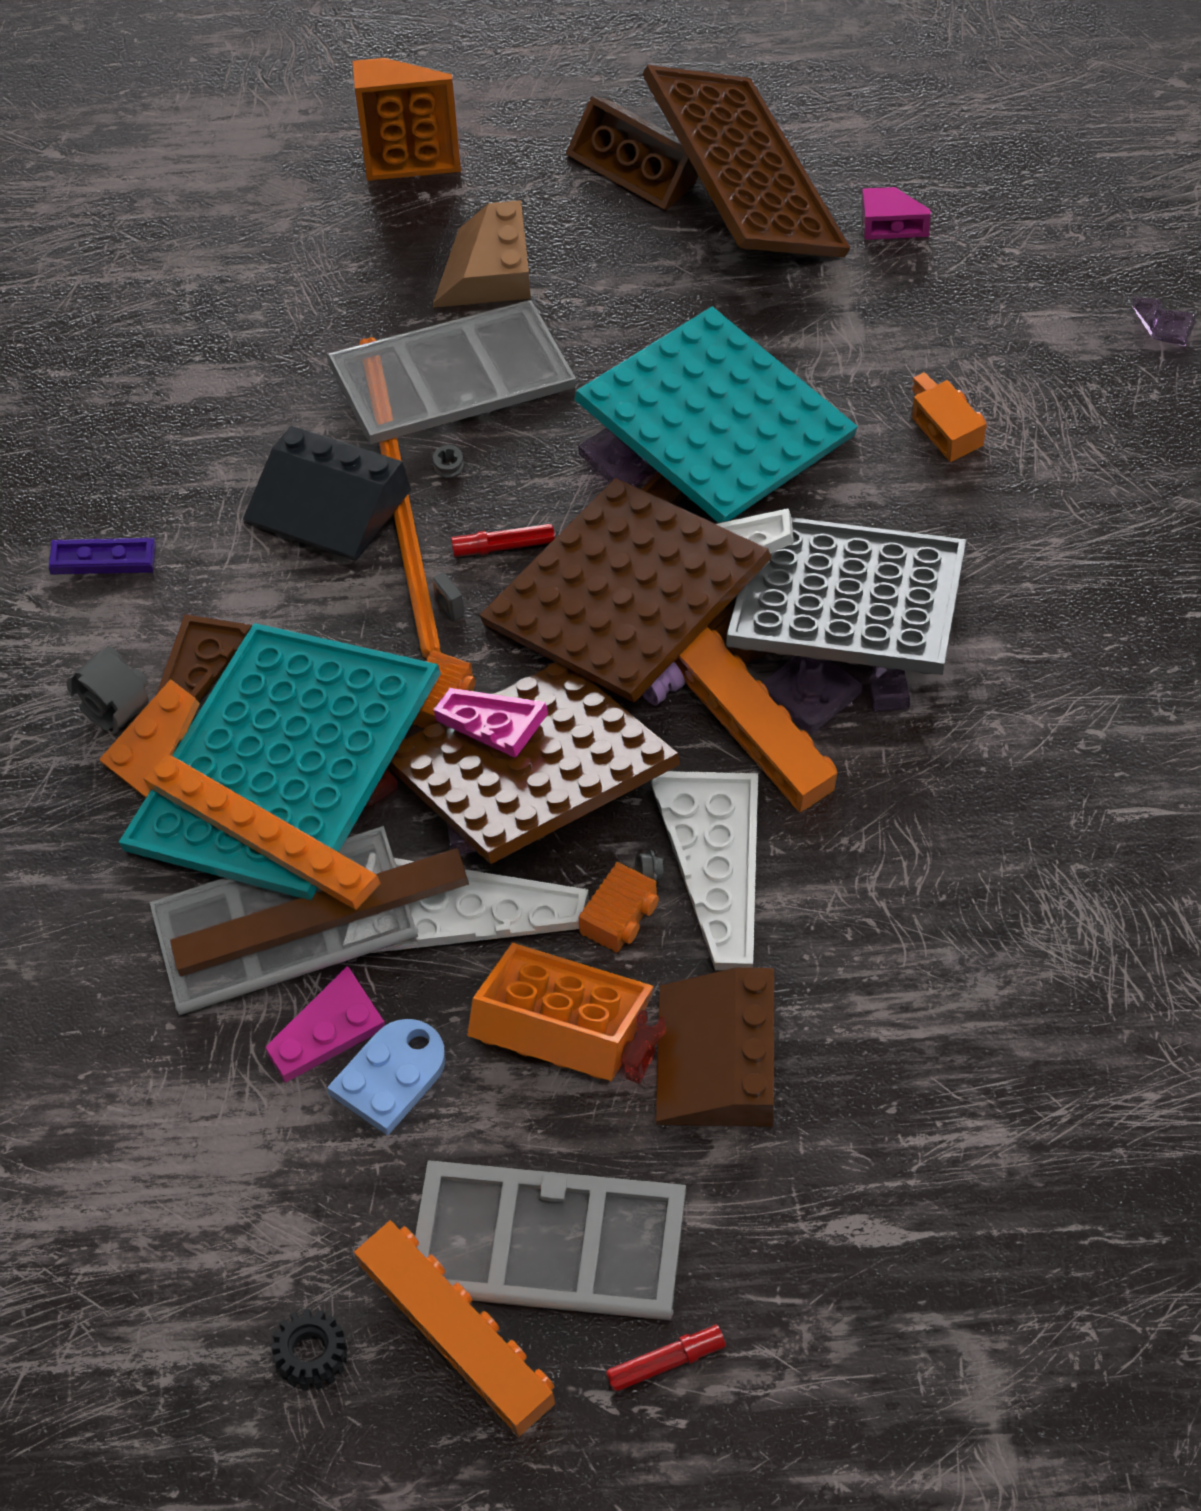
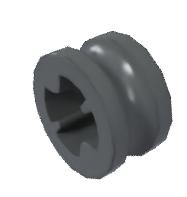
(443, 453)

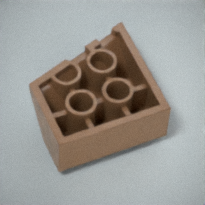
(487, 259)

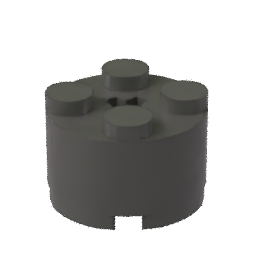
(109, 690)

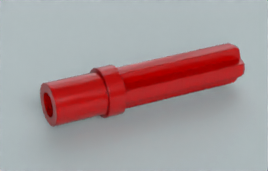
(484, 542)
(685, 1350)

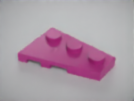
(492, 719)
(325, 1027)

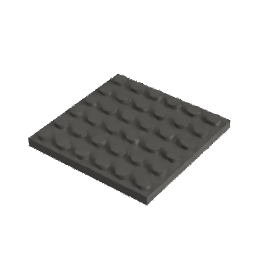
(854, 597)

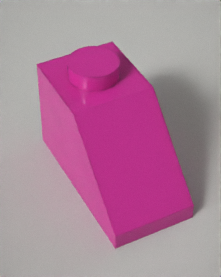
(893, 214)

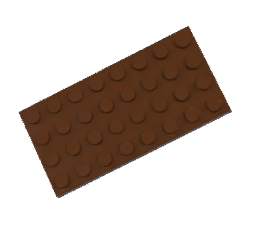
(745, 162)

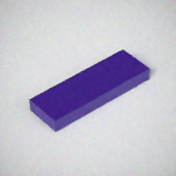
(102, 556)

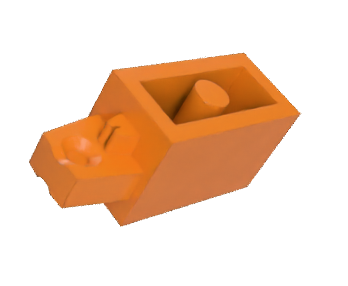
(947, 417)

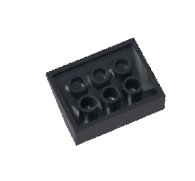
(326, 493)

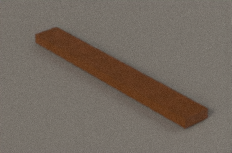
(307, 917)

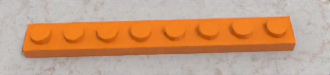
(263, 831)

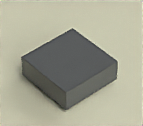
(448, 596)

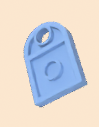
(389, 1074)

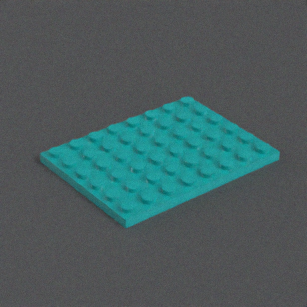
(298, 733)

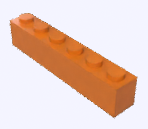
(756, 721)
(455, 1327)

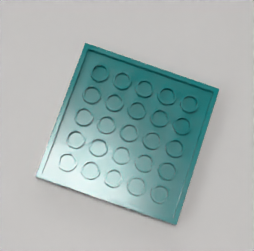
(716, 414)

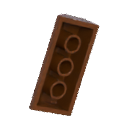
(632, 153)

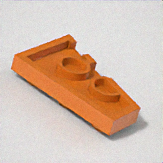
(151, 736)

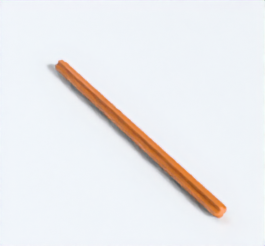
(412, 559)

